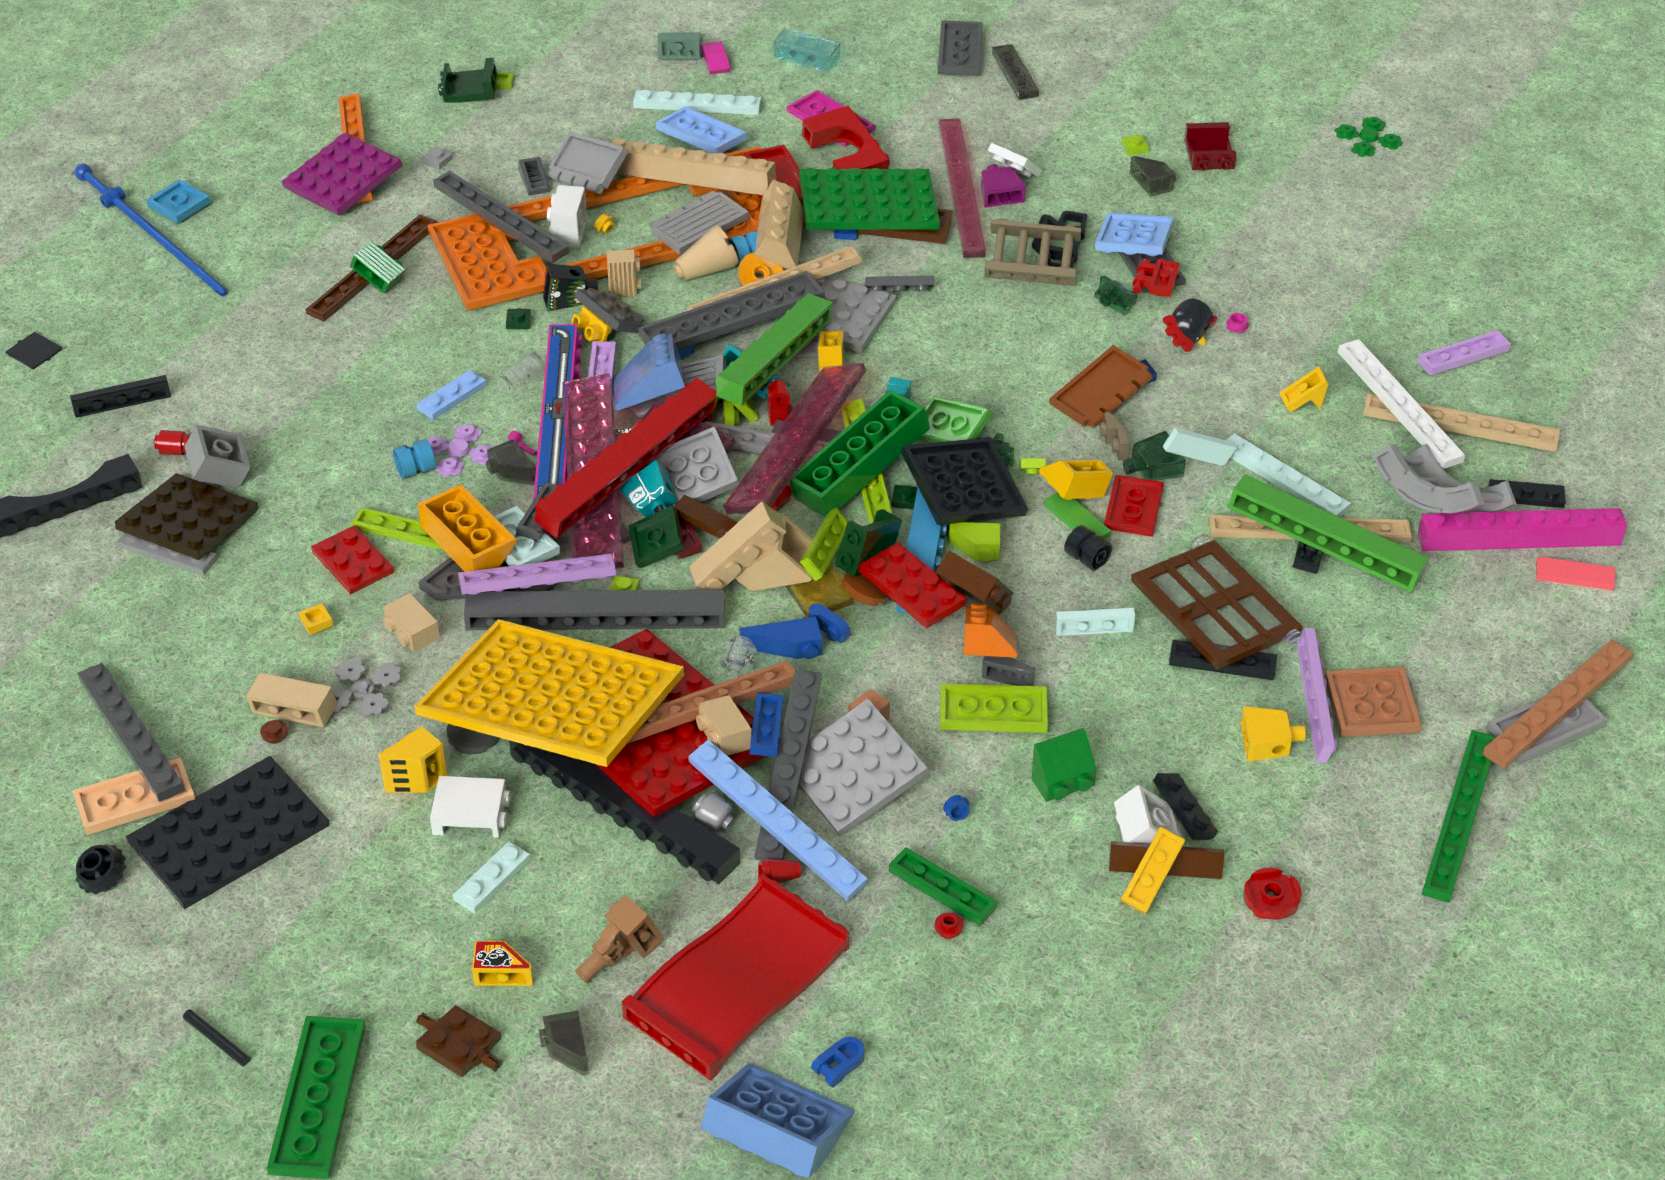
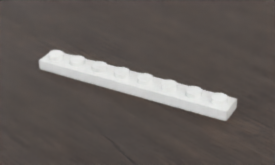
(1401, 403)

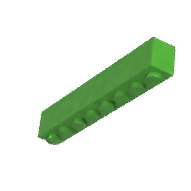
(773, 349)
(1328, 533)

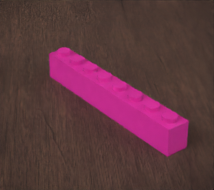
(1521, 529)

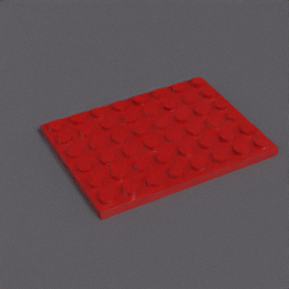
(658, 767)

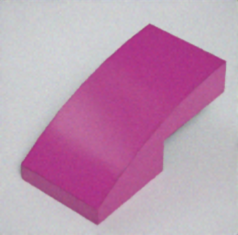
(715, 57)

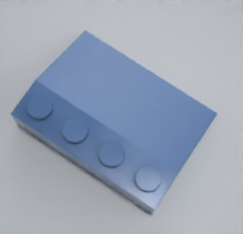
(650, 373)
(776, 1119)

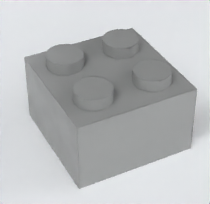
(217, 456)

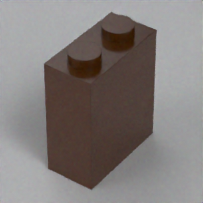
(974, 582)

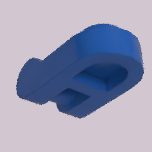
(830, 623)
(847, 1052)

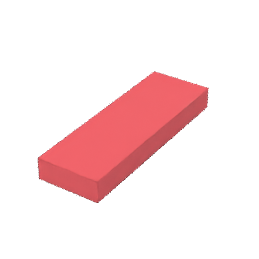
(1575, 573)

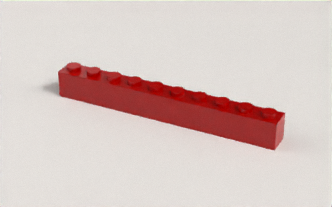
(625, 457)

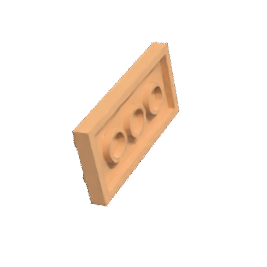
(126, 800)

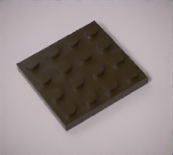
(187, 516)

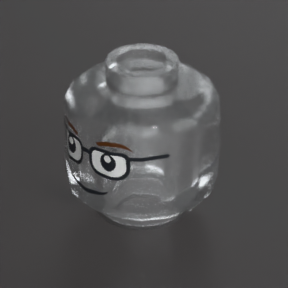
(738, 655)

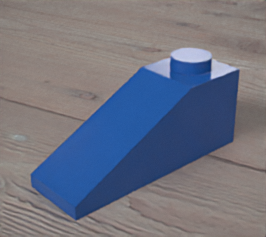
(787, 638)

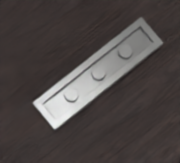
(166, 555)

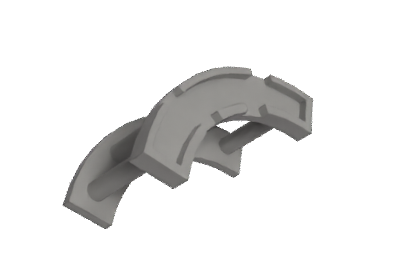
(1435, 489)

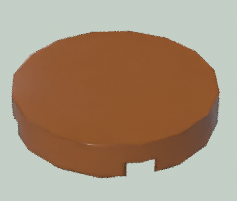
(863, 590)

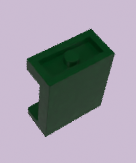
(468, 85)
(866, 541)

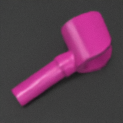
(517, 437)

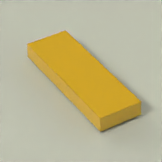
(1152, 870)

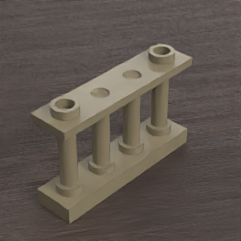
(1033, 273)

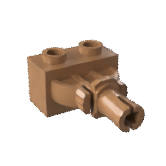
(627, 931)

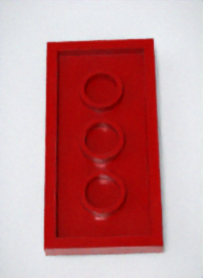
(912, 585)

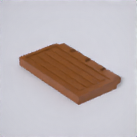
(1101, 387)

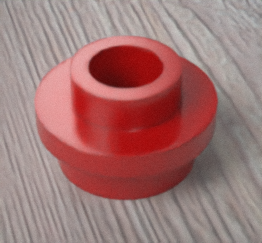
(948, 931)

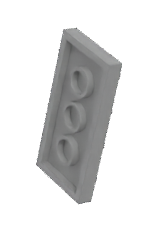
(1578, 723)

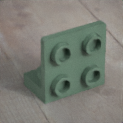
(679, 45)

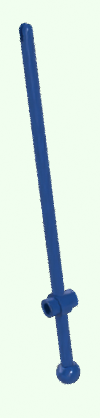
(114, 197)

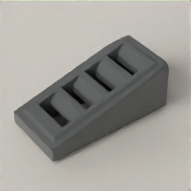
(530, 165)
(1002, 669)

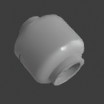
(713, 812)

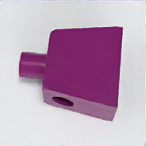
(1001, 186)

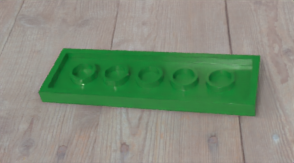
(316, 1097)

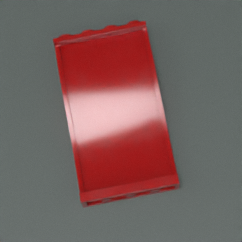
(736, 976)

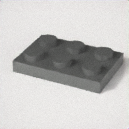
(611, 310)

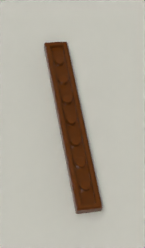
(353, 282)

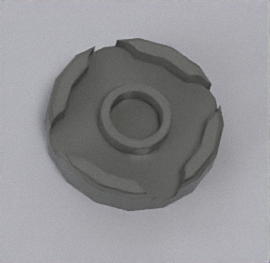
(469, 741)

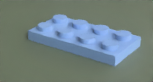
(701, 130)

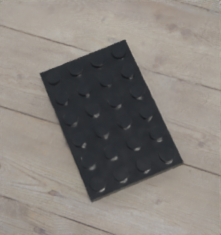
(227, 831)

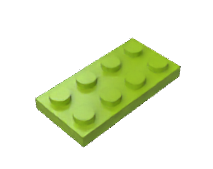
(993, 708)

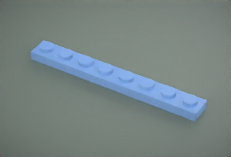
(778, 820)

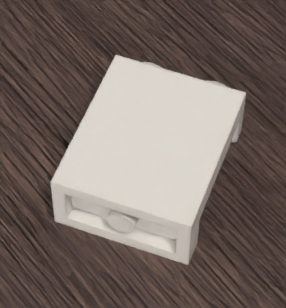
(470, 804)

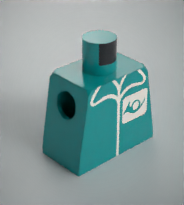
(650, 489)

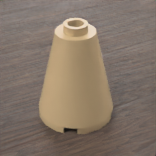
(706, 256)

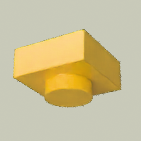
(315, 619)

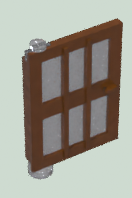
(1216, 603)

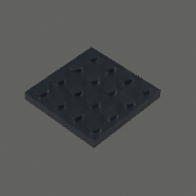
(964, 481)

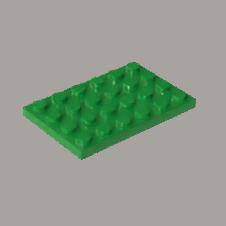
(868, 199)

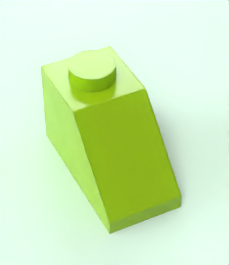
(976, 540)

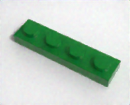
(943, 886)

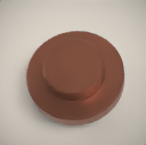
(274, 731)

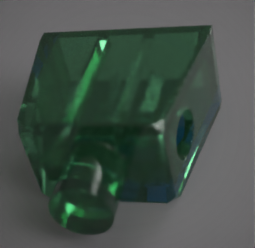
(1153, 461)

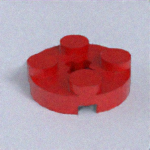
(1267, 906)

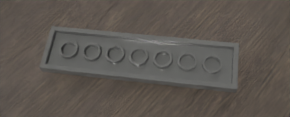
(734, 311)

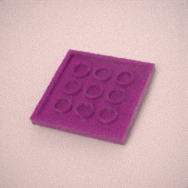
(342, 173)

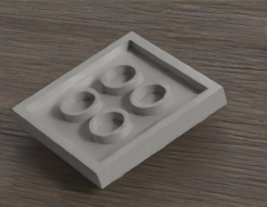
(699, 466)

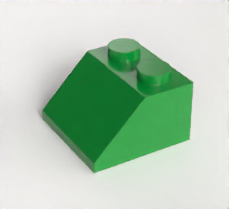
(1063, 765)

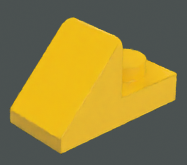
(1309, 387)

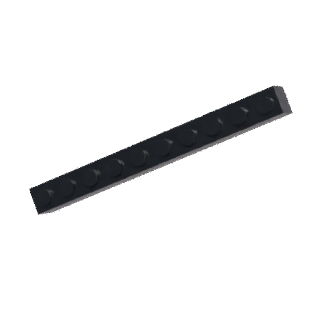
(669, 831)

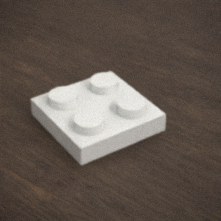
(1013, 160)

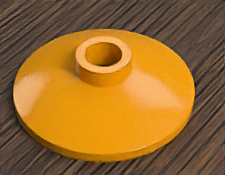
(752, 265)

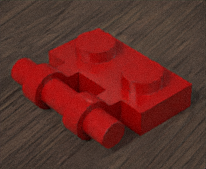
(1163, 277)

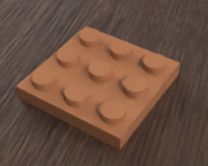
(1372, 701)

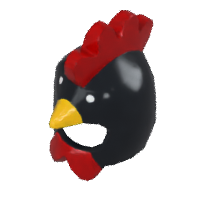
(1188, 323)

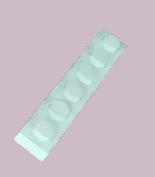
(700, 102)
(1287, 477)

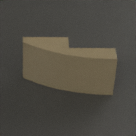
(1115, 435)

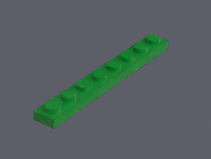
(1458, 819)

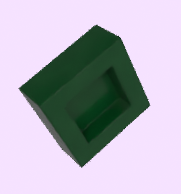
(518, 318)
(904, 497)

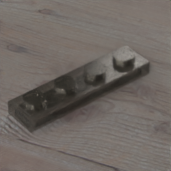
(1015, 71)

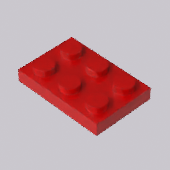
(352, 559)

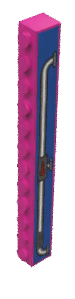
(560, 367)

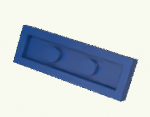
(766, 724)

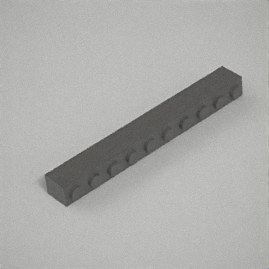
(597, 609)

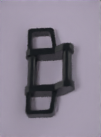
(1055, 253)

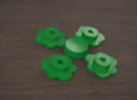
(1368, 134)

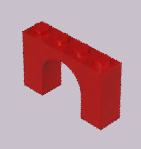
(845, 126)

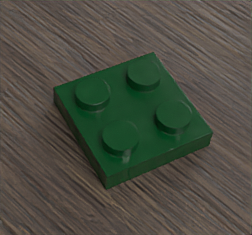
(656, 537)

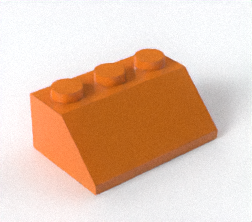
(988, 633)

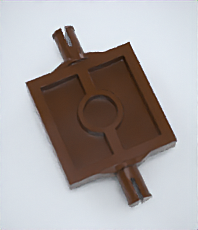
(458, 1041)

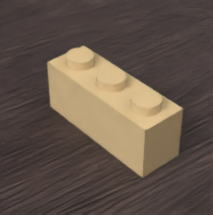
(291, 699)

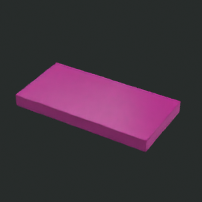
(819, 103)

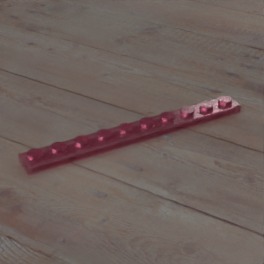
(962, 188)

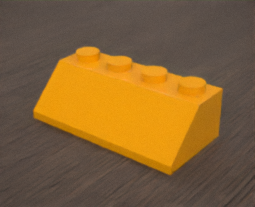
(465, 529)

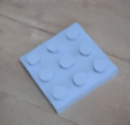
(1134, 234)

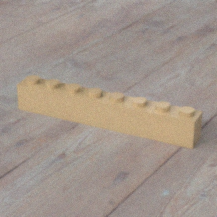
(696, 167)

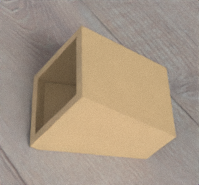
(780, 562)

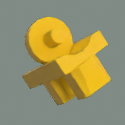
(593, 327)

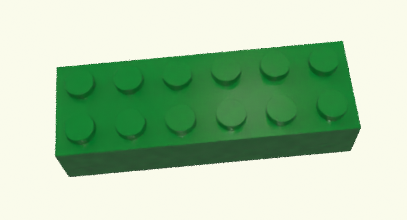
(859, 453)

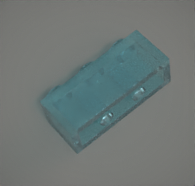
(806, 50)

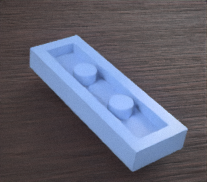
(451, 394)

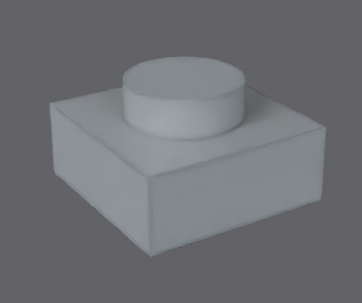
(437, 158)

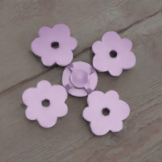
(458, 448)

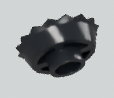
(100, 868)

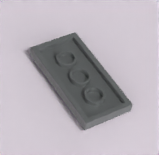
(960, 48)

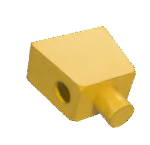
(1268, 733)

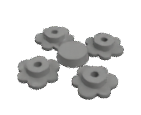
(364, 688)

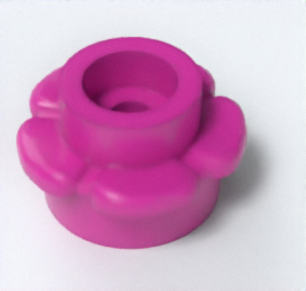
(1237, 323)

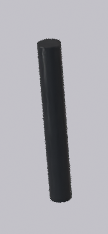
(216, 1037)

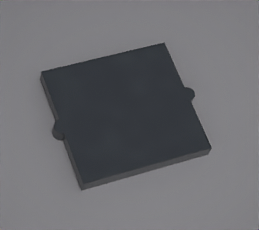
(34, 350)

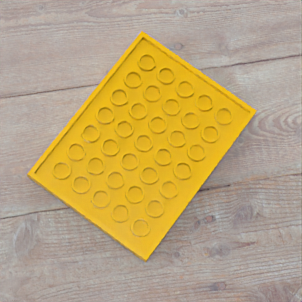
(551, 692)

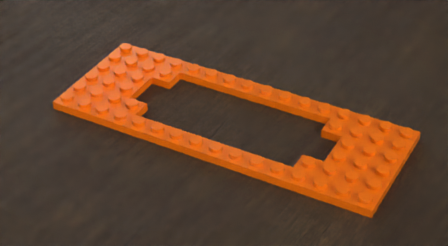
(489, 272)

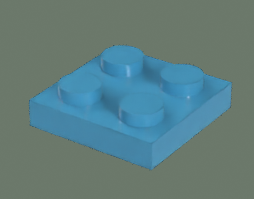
(178, 201)

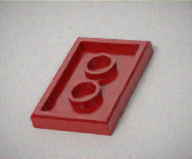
(1134, 505)

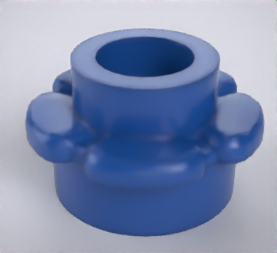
(962, 807)

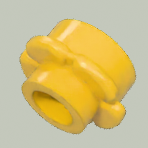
(604, 223)

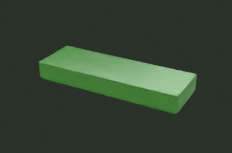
(1075, 514)

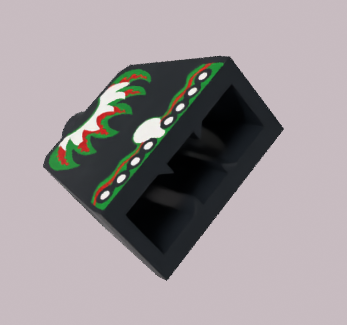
(562, 284)

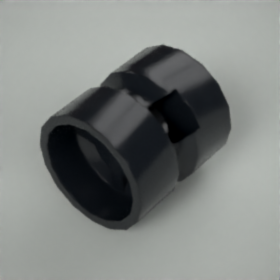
(1087, 547)

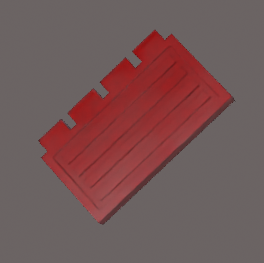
(785, 165)

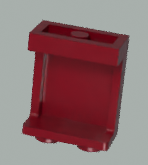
(1209, 146)

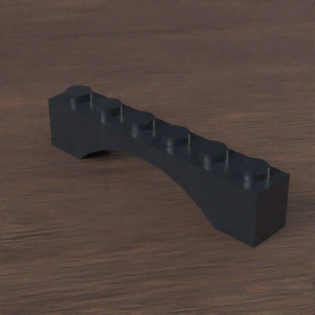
(109, 481)

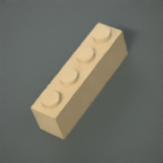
(738, 548)

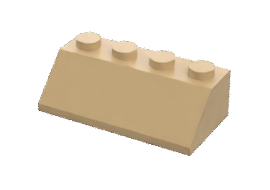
(780, 226)

